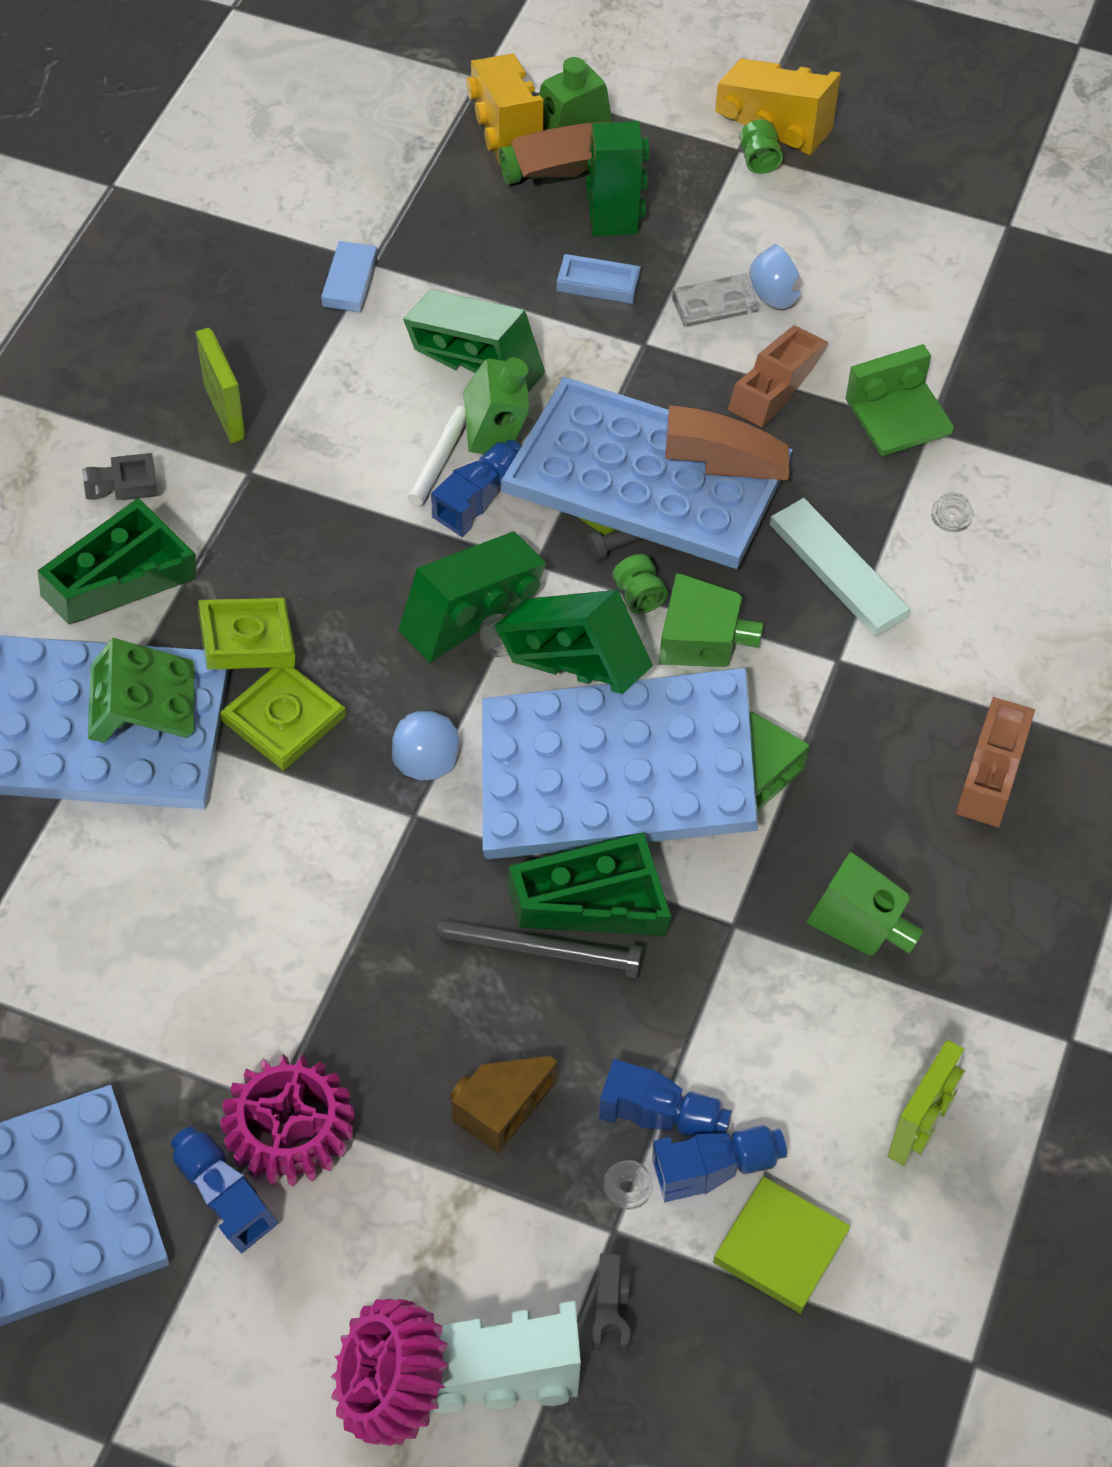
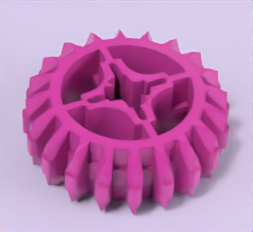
(253, 1106)
(389, 1372)

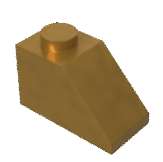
(501, 1098)

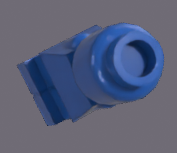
(472, 488)
(658, 1102)
(712, 1159)
(223, 1188)

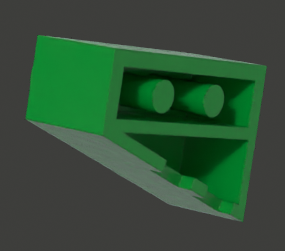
(616, 178)
(471, 330)
(116, 565)
(464, 588)
(577, 635)
(592, 890)

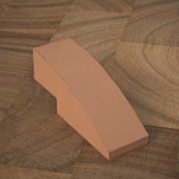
(554, 151)
(776, 375)
(724, 445)
(995, 762)

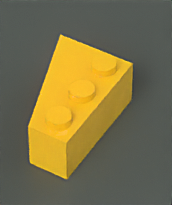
(503, 100)
(794, 101)

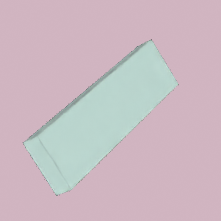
(840, 567)

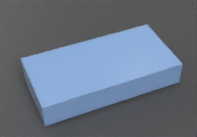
(349, 276)
(598, 278)

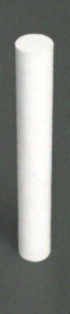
(438, 457)

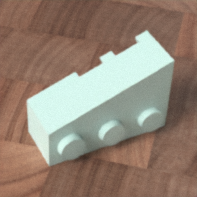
(511, 1361)

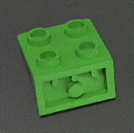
(895, 401)
(141, 689)

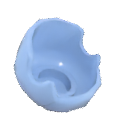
(773, 277)
(425, 745)

